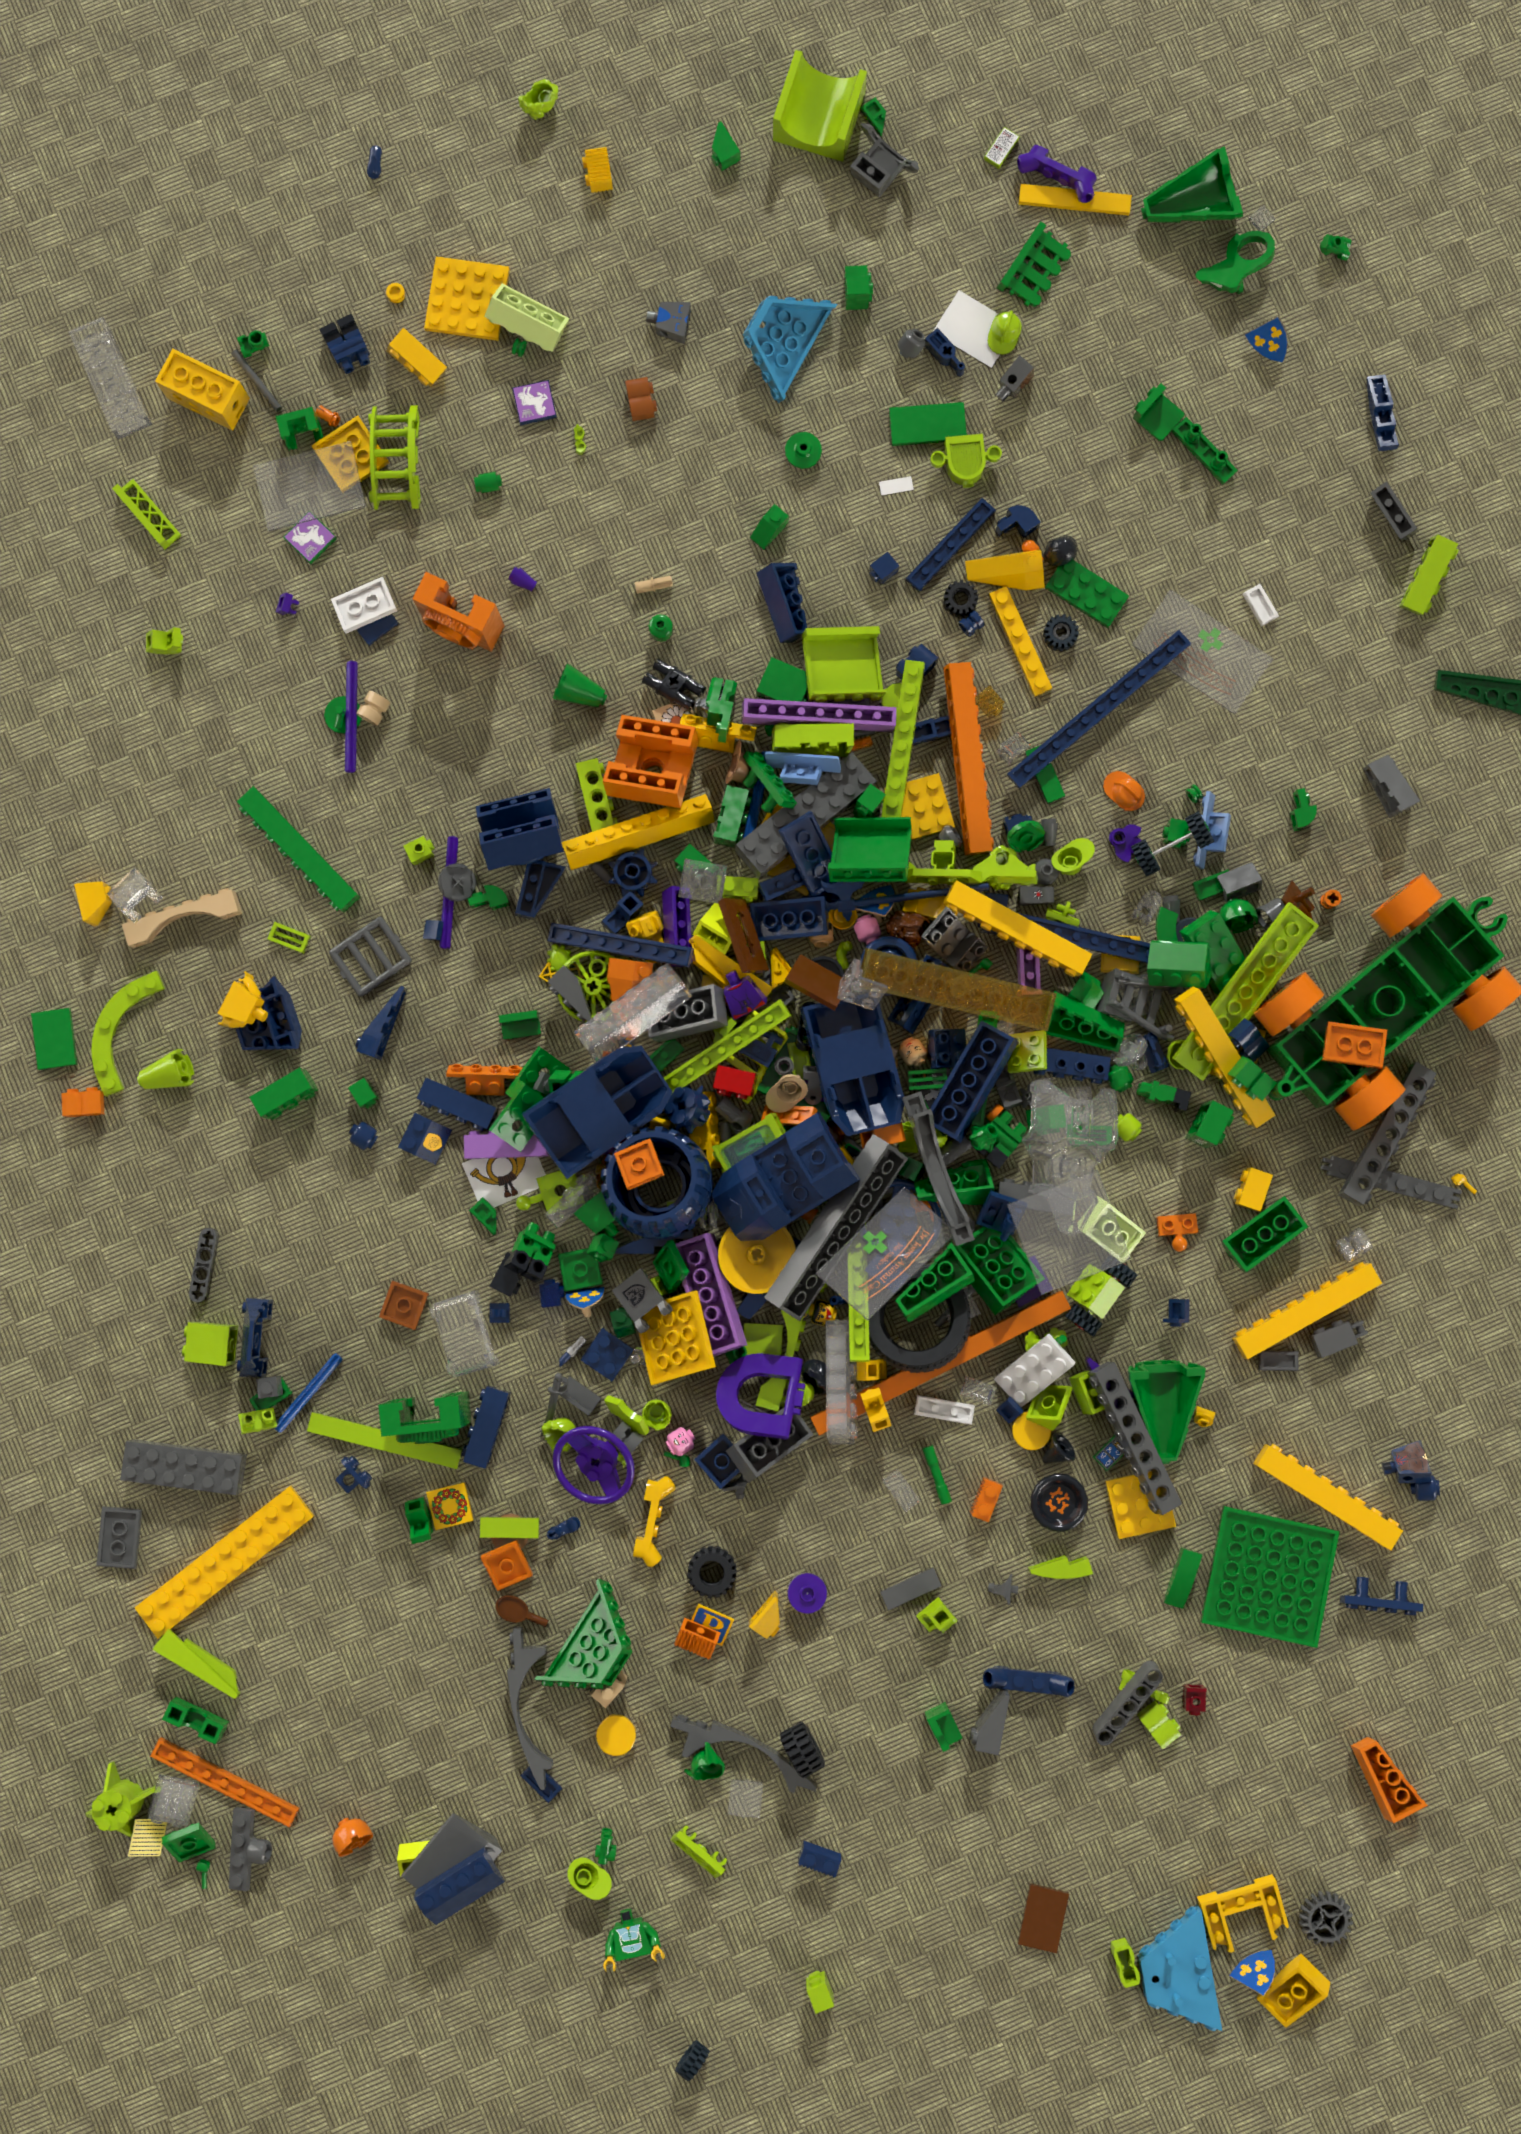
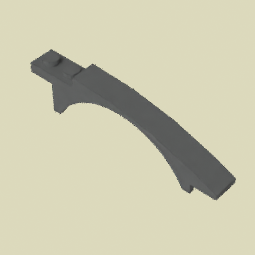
(927, 1144)
(523, 1659)
(700, 1733)

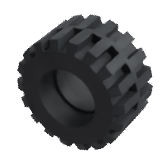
(706, 1588)
(802, 1750)

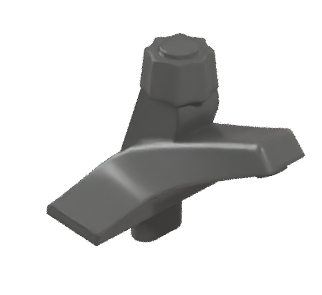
(740, 1484)
(1004, 1589)

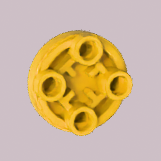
(1029, 1434)
(616, 1735)

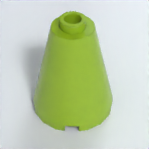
(168, 1072)

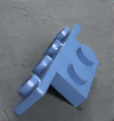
(802, 767)
(1219, 827)

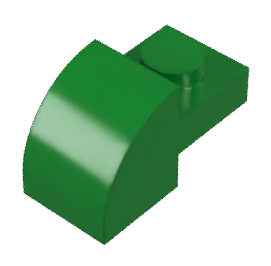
(1303, 813)
(494, 897)

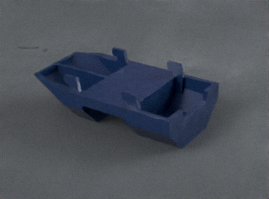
(854, 1066)
(598, 1108)
(783, 1180)

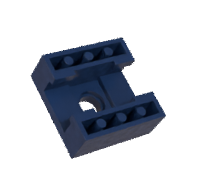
(519, 829)

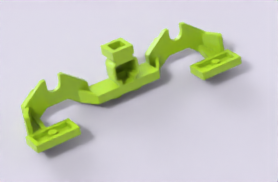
(944, 869)

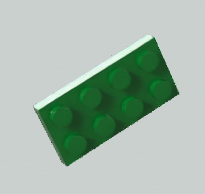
(1087, 592)

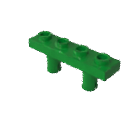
(1204, 450)
(774, 785)

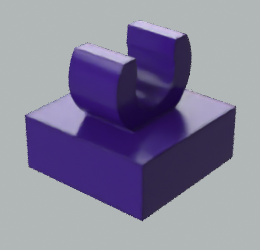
(284, 604)

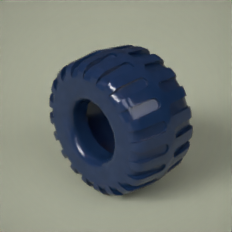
(672, 1151)

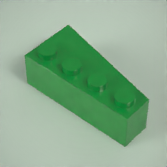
(937, 1283)

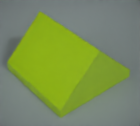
(1049, 1406)

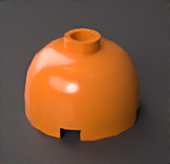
(350, 1835)

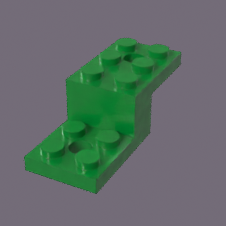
(524, 1097)

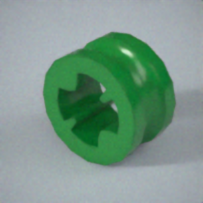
(519, 347)
(1194, 793)

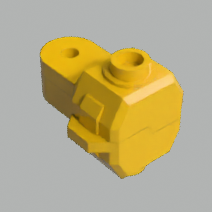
(647, 927)

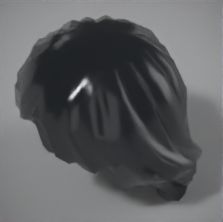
(1060, 550)
(815, 1373)

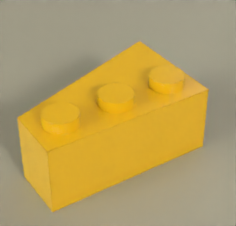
(416, 358)

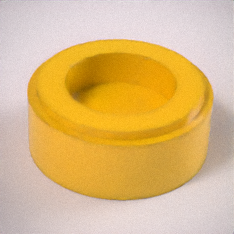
(395, 293)

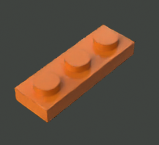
(793, 1116)

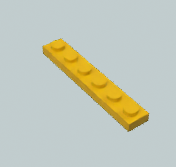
(1020, 641)

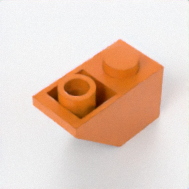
(891, 1134)

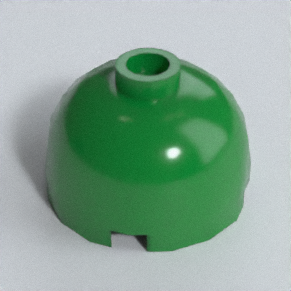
(1238, 915)

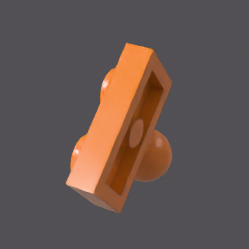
(1178, 1226)

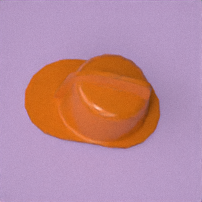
(1124, 790)

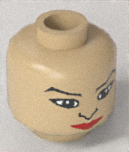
(912, 1052)

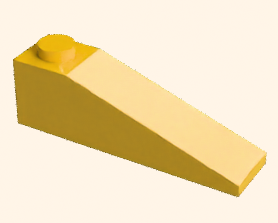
(1013, 570)

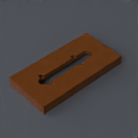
(748, 963)

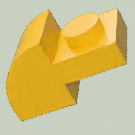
(871, 1370)

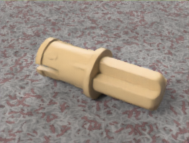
(653, 584)

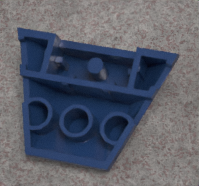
(281, 1026)

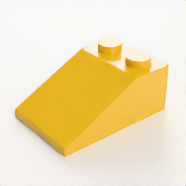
(1295, 1991)

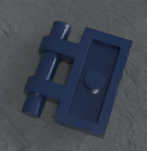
(763, 1052)

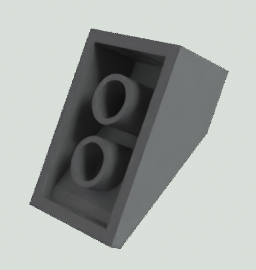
(989, 1727)

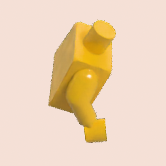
(242, 1004)

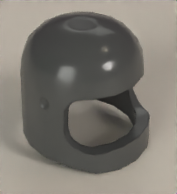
(1272, 909)

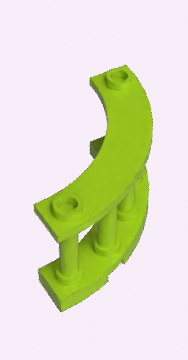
(410, 452)

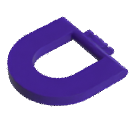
(760, 1365)

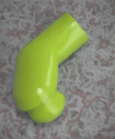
(841, 953)

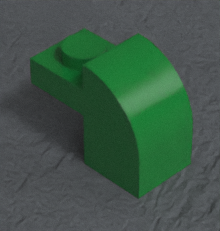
(419, 1520)

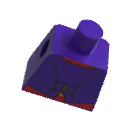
(742, 995)

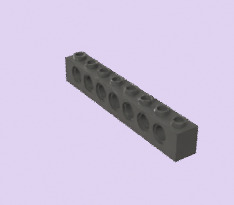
(1351, 1189)
(1143, 1443)

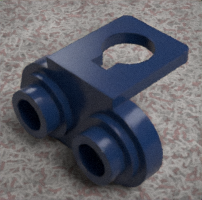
(362, 1478)

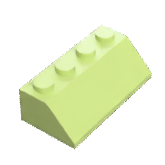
(526, 317)

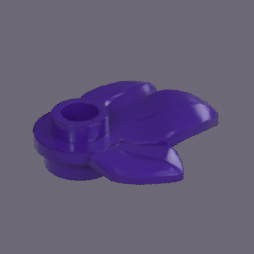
(1129, 837)

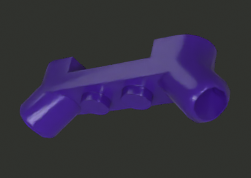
(1080, 181)

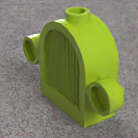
(965, 458)

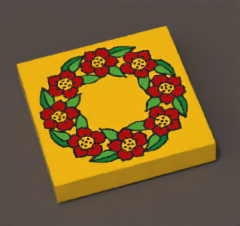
(450, 1506)

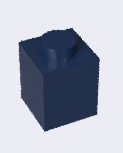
(883, 568)

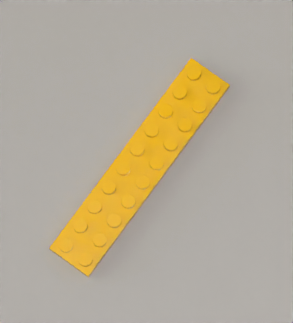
(224, 1561)

